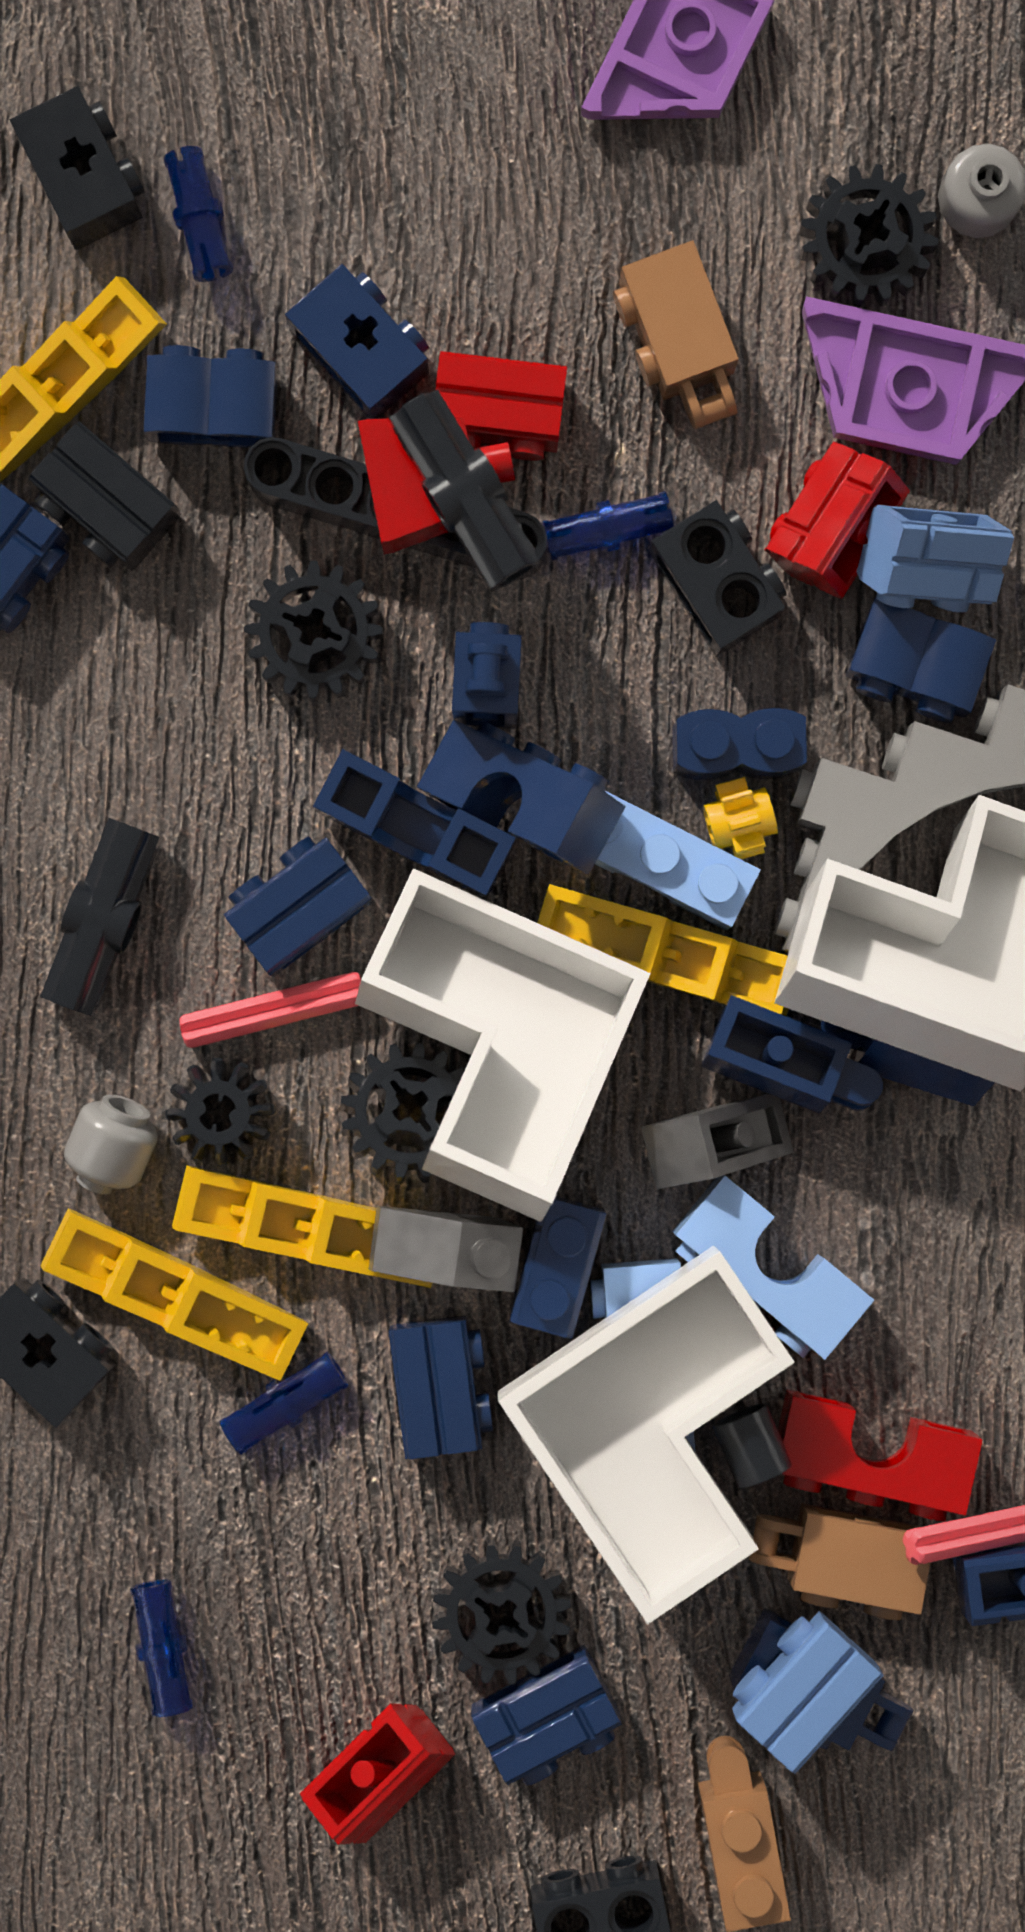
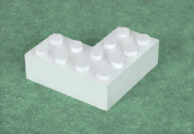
(921, 967)
(531, 1013)
(614, 1422)

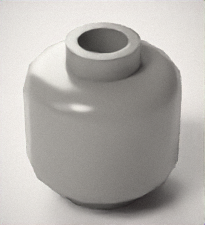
(982, 190)
(110, 1144)

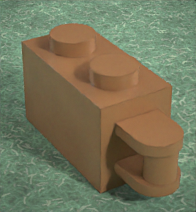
(679, 331)
(845, 1559)
(741, 1839)

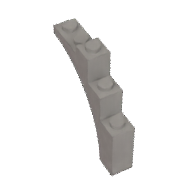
(928, 772)

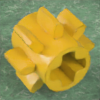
(740, 818)

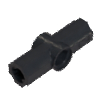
(464, 490)
(101, 917)

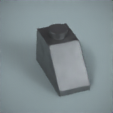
(716, 1141)
(446, 1248)

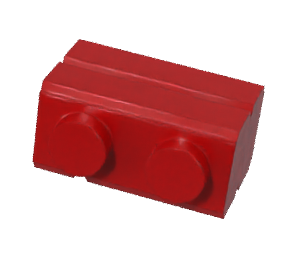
(505, 401)
(830, 518)
(377, 1774)

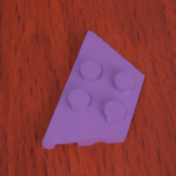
(675, 59)
(909, 380)

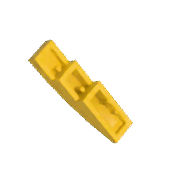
(72, 370)
(670, 951)
(279, 1221)
(174, 1294)

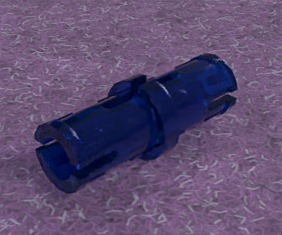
(198, 214)
(608, 525)
(284, 1403)
(161, 1648)

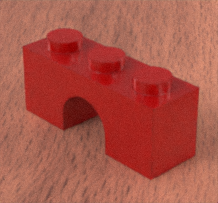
(929, 1470)

